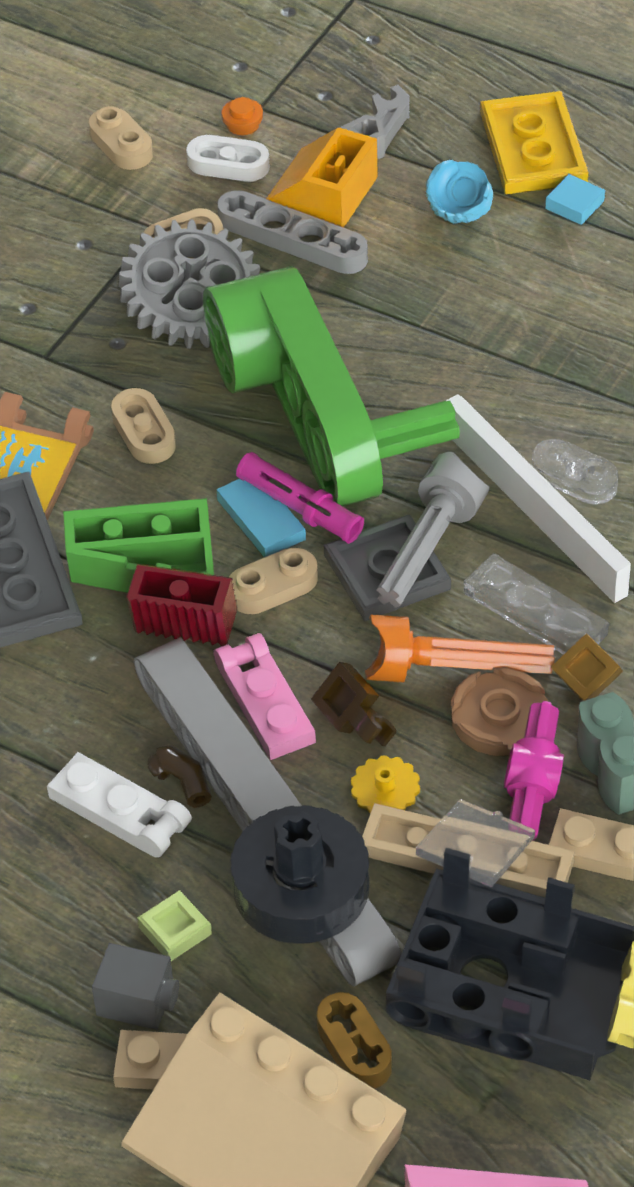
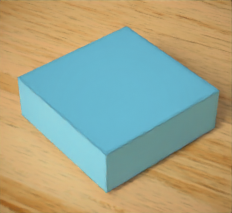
(575, 199)

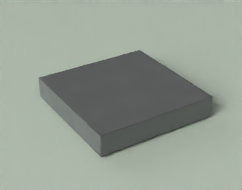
(367, 559)

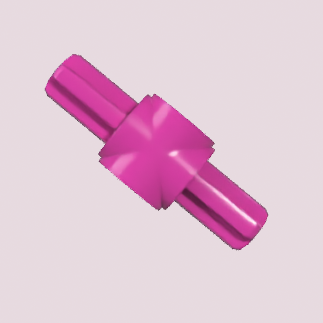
(534, 766)

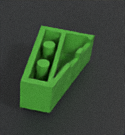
(112, 541)

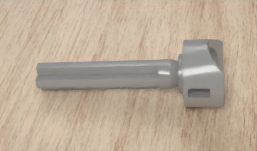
(450, 495)

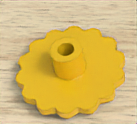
(385, 783)

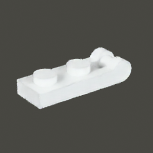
(118, 805)

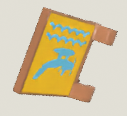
(41, 452)

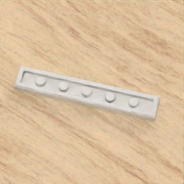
(541, 502)

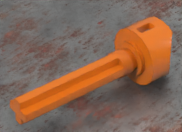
(400, 649)

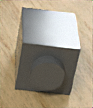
(134, 986)

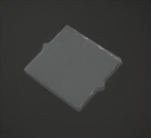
(484, 834)

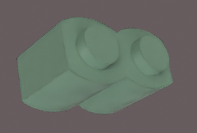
(607, 748)

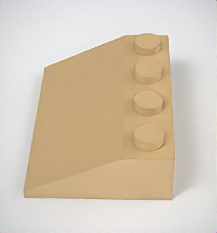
(261, 1111)

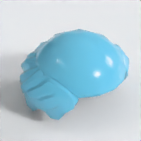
(459, 191)

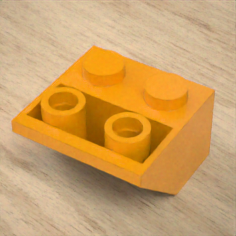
(329, 176)

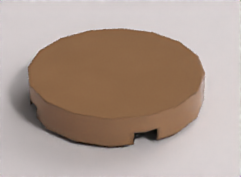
(493, 709)

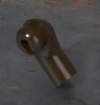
(188, 770)

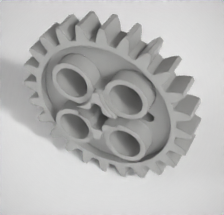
(182, 278)

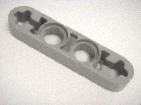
(336, 250)

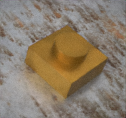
(586, 668)

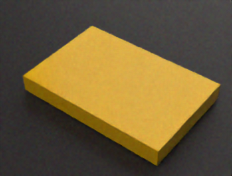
(532, 141)

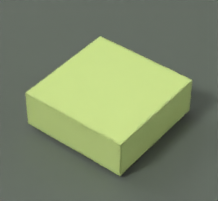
(174, 925)

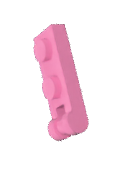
(265, 697)

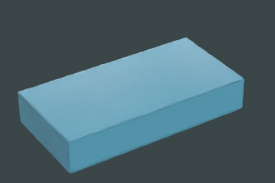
(261, 517)

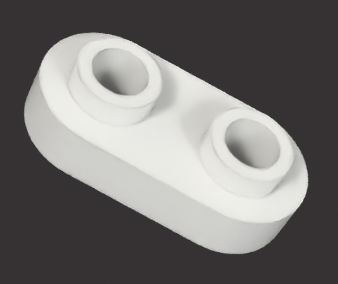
(228, 158)

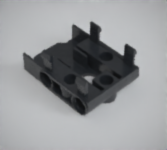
(557, 965)

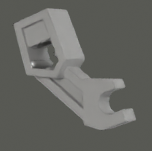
(387, 119)

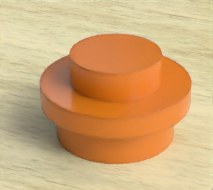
(242, 116)

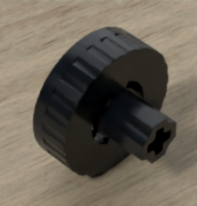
(306, 850)

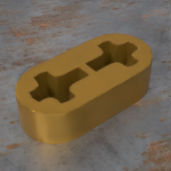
(363, 1035)

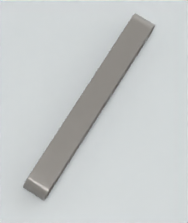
(248, 783)

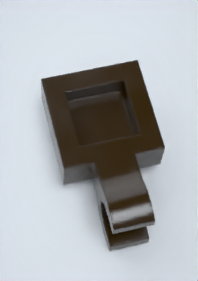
(348, 702)

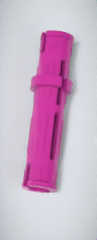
(340, 522)

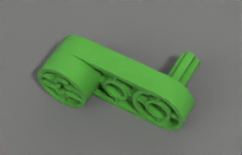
(273, 333)

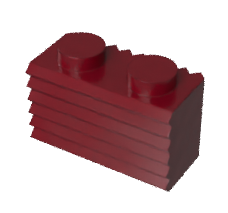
(182, 604)

